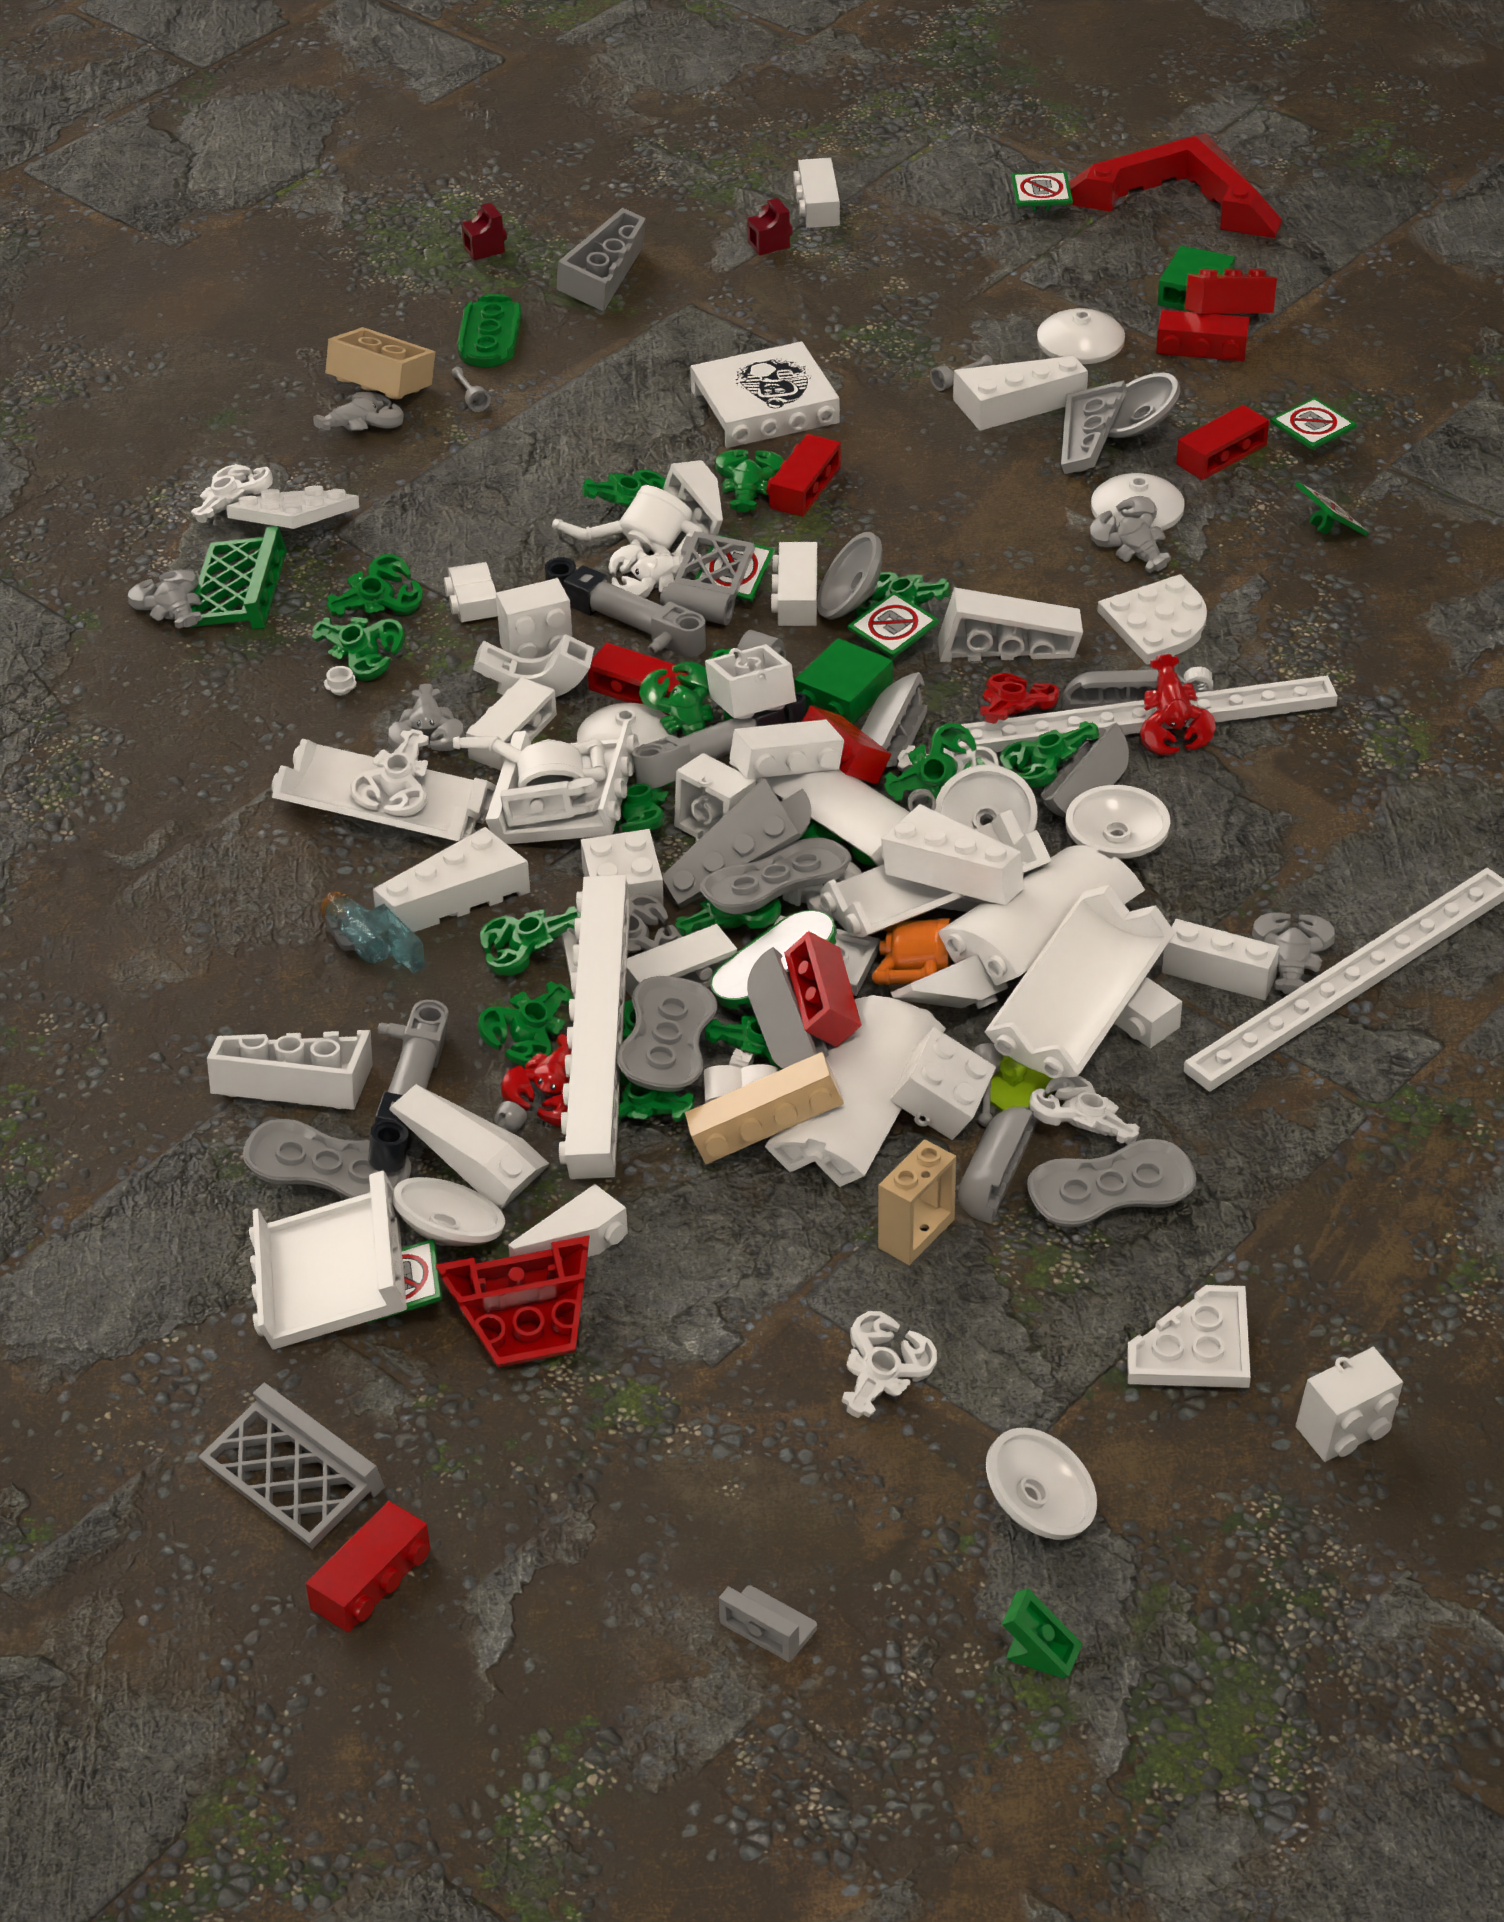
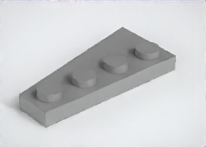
(1088, 423)
(742, 836)

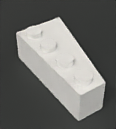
(1016, 390)
(1007, 627)
(952, 857)
(455, 880)
(292, 1068)

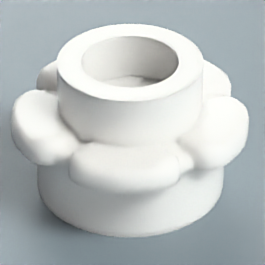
(340, 680)

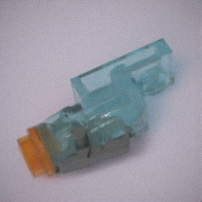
(371, 933)

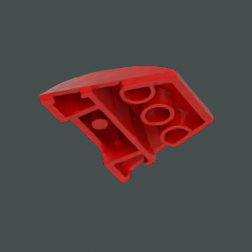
(523, 1303)

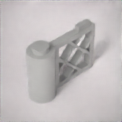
(710, 600)

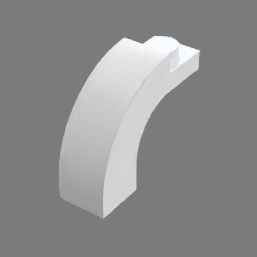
(558, 670)

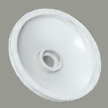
(1082, 334)
(1121, 487)
(608, 722)
(985, 793)
(1118, 821)
(447, 1212)
(1041, 1483)

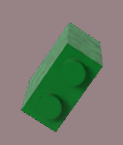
(1188, 261)
(845, 680)

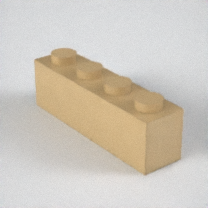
(764, 1108)

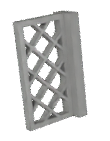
(320, 1447)

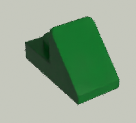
(1039, 1636)

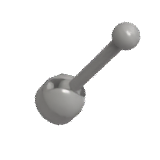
(943, 375)
(473, 393)
(919, 796)
(990, 1054)
(510, 1116)

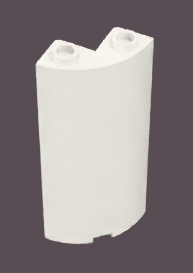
(324, 780)
(844, 807)
(881, 900)
(1015, 934)
(1079, 984)
(867, 1075)

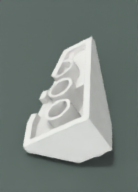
(482, 1153)

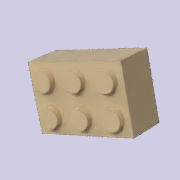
(380, 362)

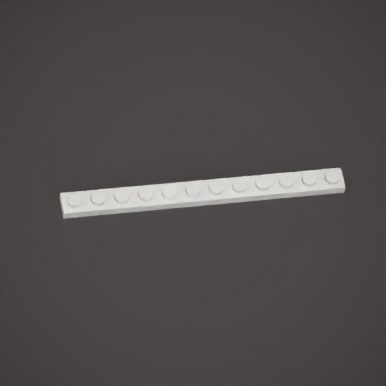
(1222, 704)
(1345, 980)

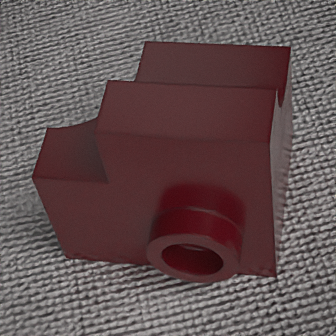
(770, 229)
(484, 234)

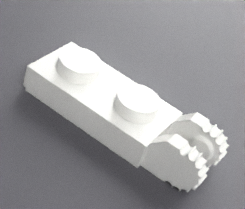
(548, 801)

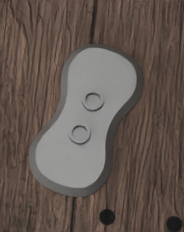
(793, 867)
(665, 1040)
(299, 1154)
(1135, 1176)

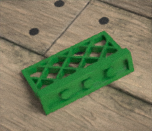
(260, 580)

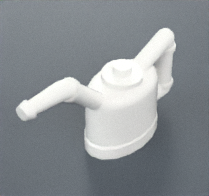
(649, 522)
(545, 760)

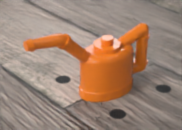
(912, 952)

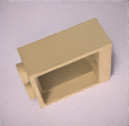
(914, 1198)

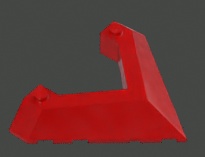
(1191, 159)

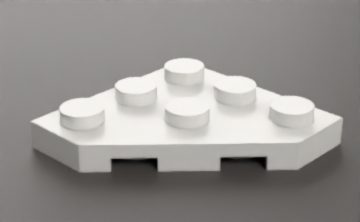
(1196, 1343)

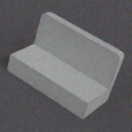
(765, 1621)

